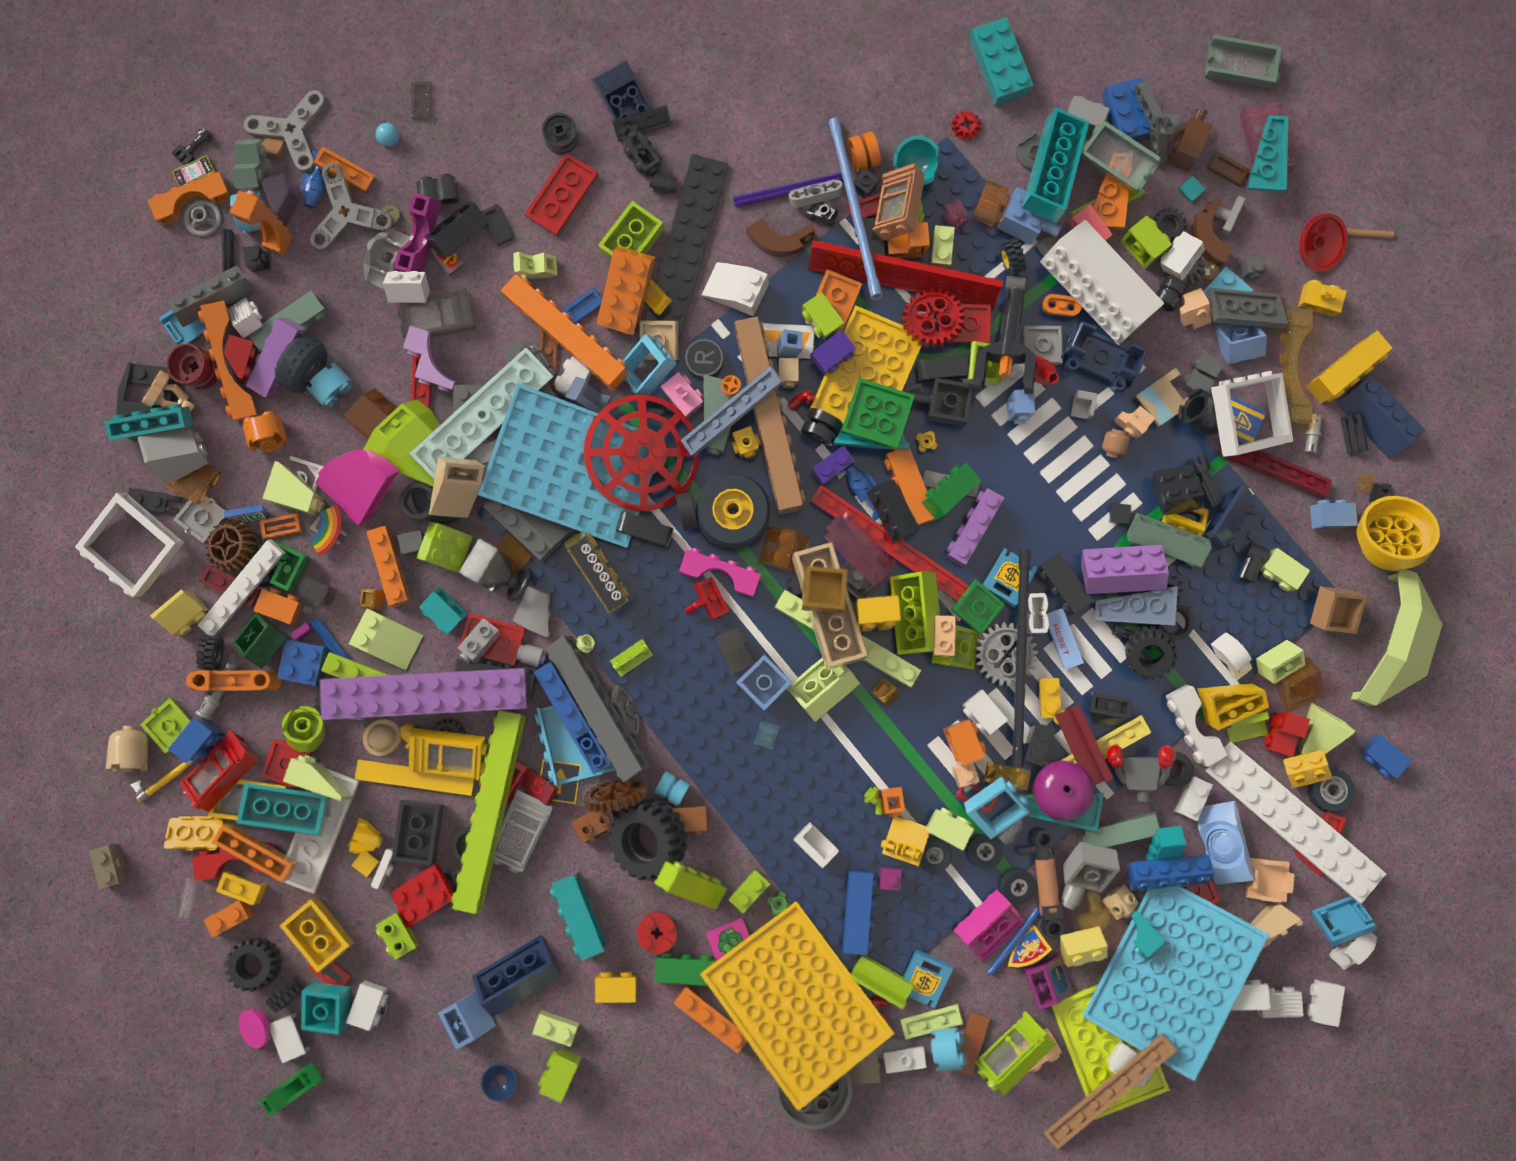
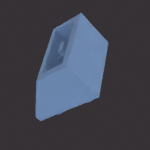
(466, 1020)

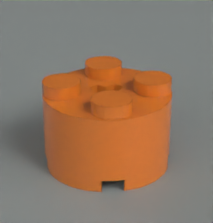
(264, 432)

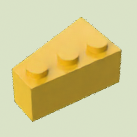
(1231, 703)

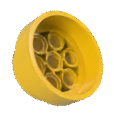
(1397, 533)

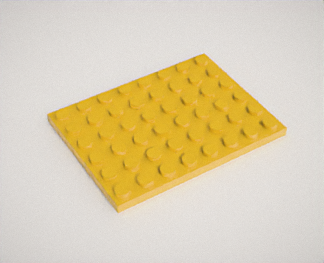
(796, 1005)

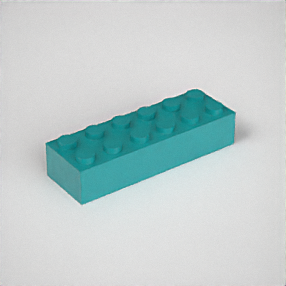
(1055, 165)

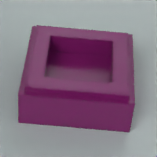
(302, 632)

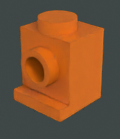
(897, 794)

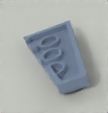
(1151, 607)

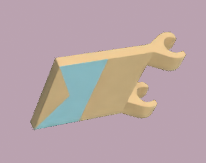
(1162, 398)

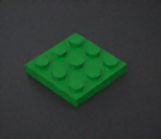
(877, 414)

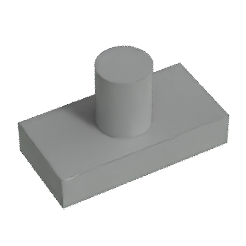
(1229, 216)

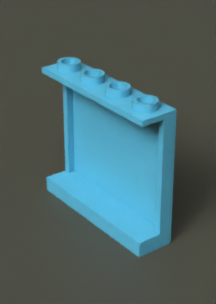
(561, 746)

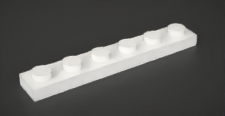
(241, 588)

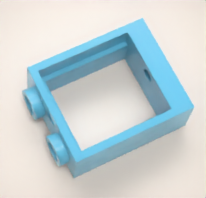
(637, 355)
(1005, 819)

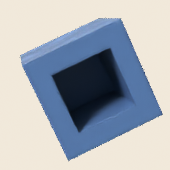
(789, 344)

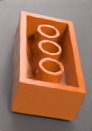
(625, 290)

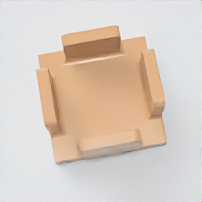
(1271, 880)

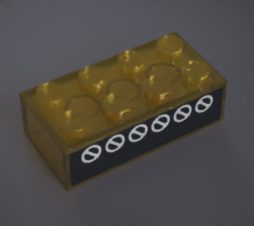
(593, 567)

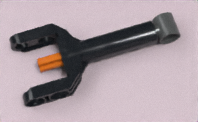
(1008, 349)

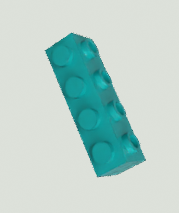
(148, 423)

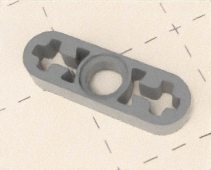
(826, 190)

